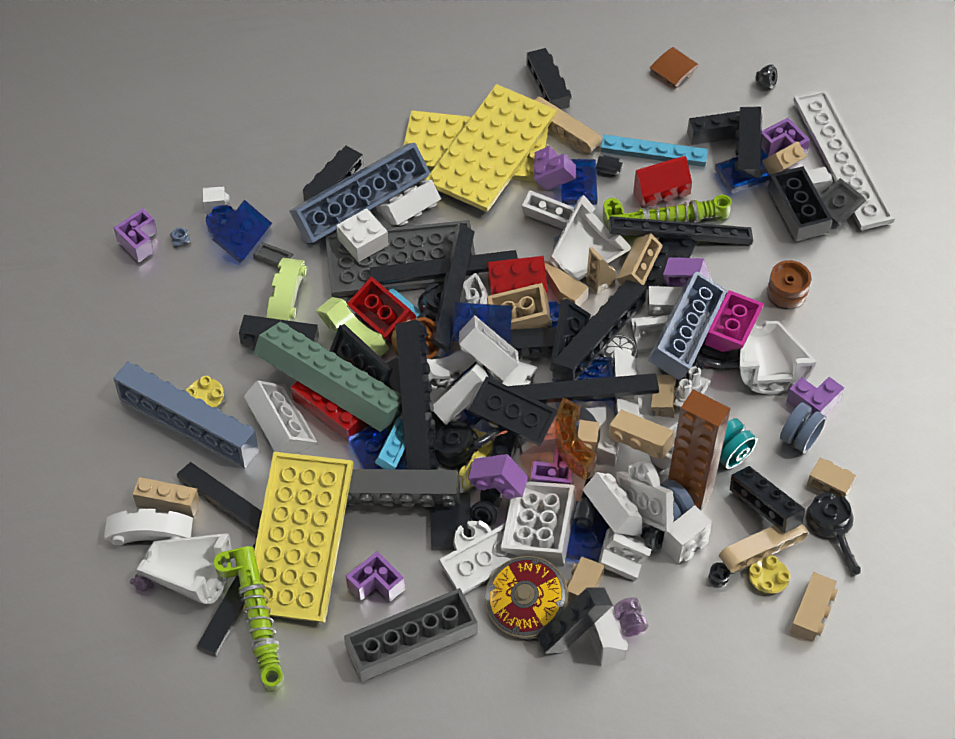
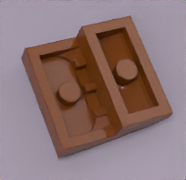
(674, 66)

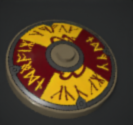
(525, 596)

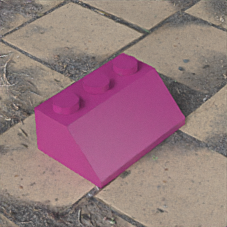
(733, 322)

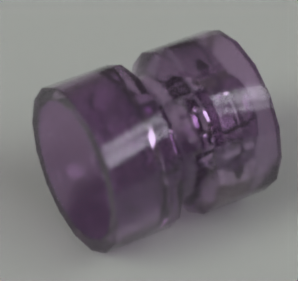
(631, 617)

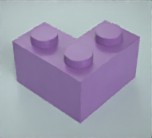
(783, 135)
(552, 169)
(135, 234)
(681, 269)
(820, 398)
(552, 472)
(498, 473)
(375, 574)

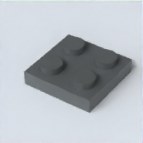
(842, 201)

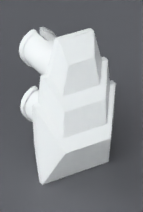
(686, 386)

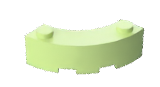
(286, 286)
(336, 312)

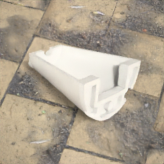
(580, 234)
(773, 359)
(187, 566)

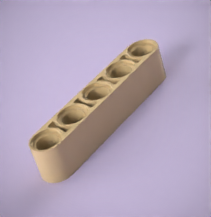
(572, 130)
(760, 546)

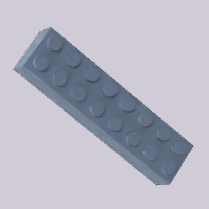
(360, 191)
(186, 414)

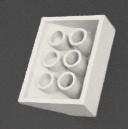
(540, 522)

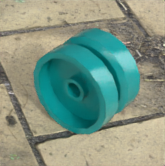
(737, 444)

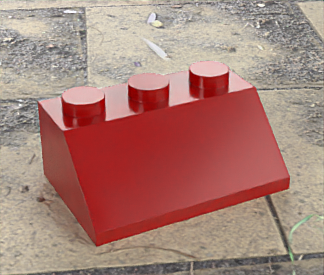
(662, 182)

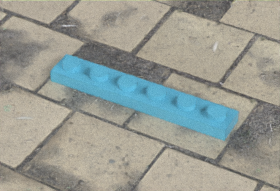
(652, 150)

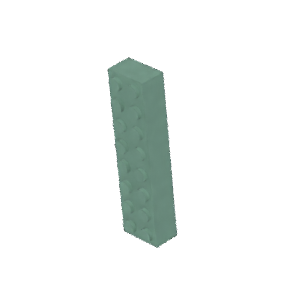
(329, 375)

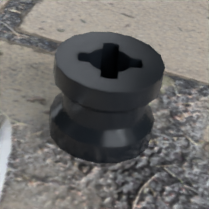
(720, 570)

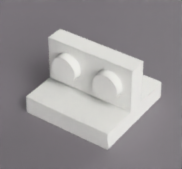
(646, 331)
(623, 554)

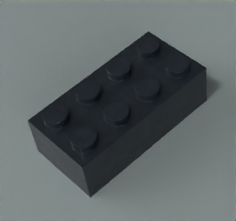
(799, 203)

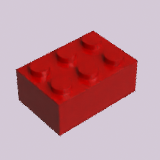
(516, 274)
(379, 308)

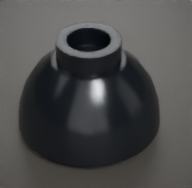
(767, 76)
(484, 511)
(653, 537)

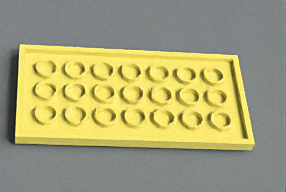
(438, 131)
(491, 147)
(301, 533)

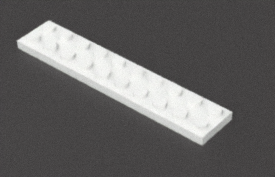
(843, 156)

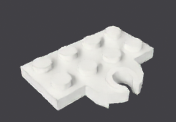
(645, 492)
(475, 556)

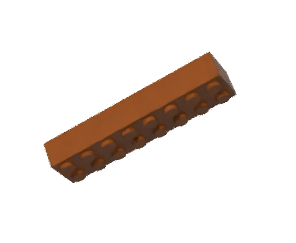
(698, 446)

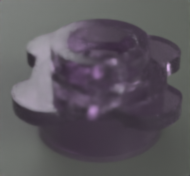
(141, 583)

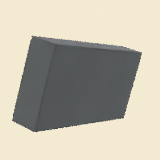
(271, 254)

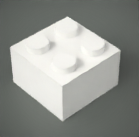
(362, 235)
(688, 535)

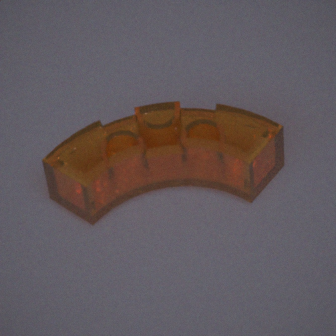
(570, 447)

